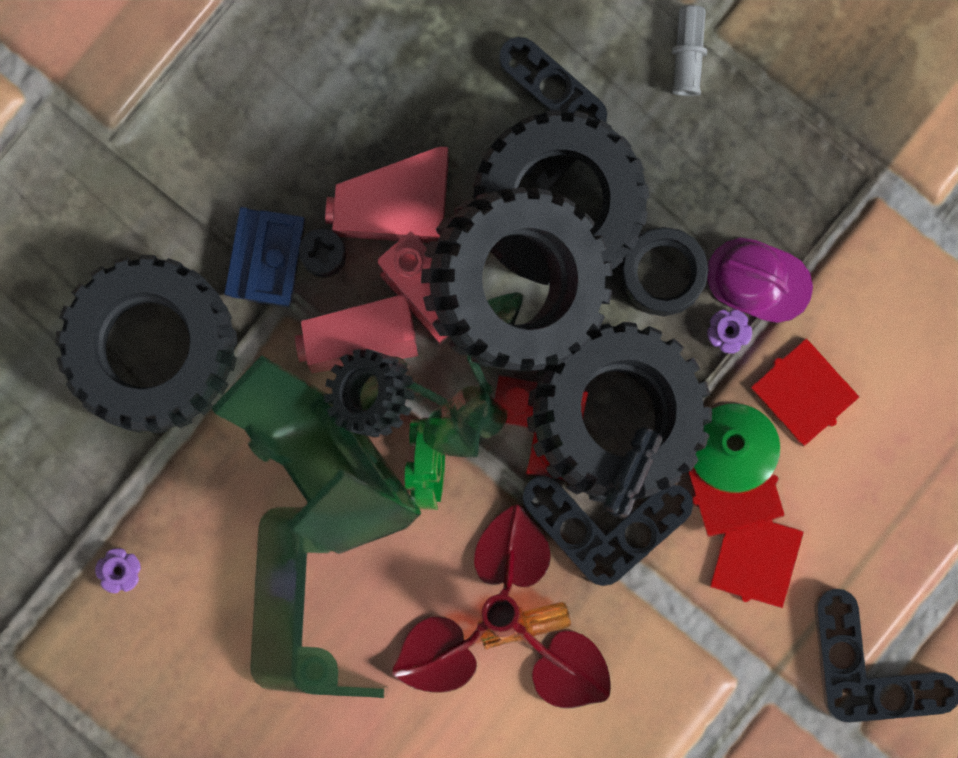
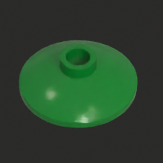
(740, 469)

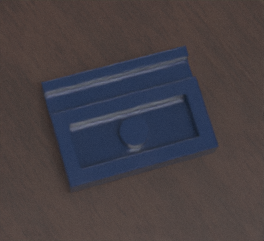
(265, 257)

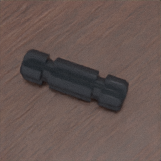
(632, 472)

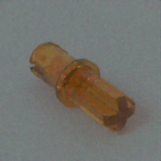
(536, 621)

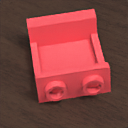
(402, 273)

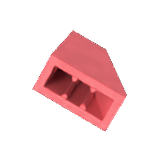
(393, 200)
(376, 326)

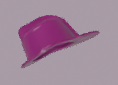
(759, 280)

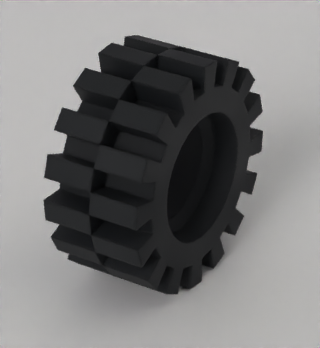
(348, 388)

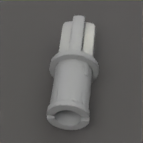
(689, 51)

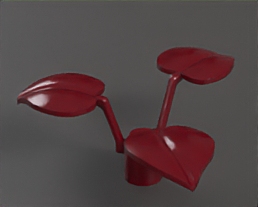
(518, 554)

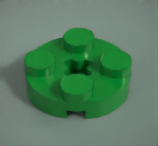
(427, 472)

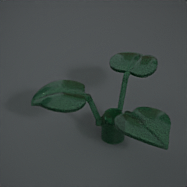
(472, 412)

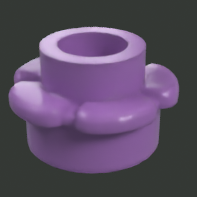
(718, 336)
(130, 570)

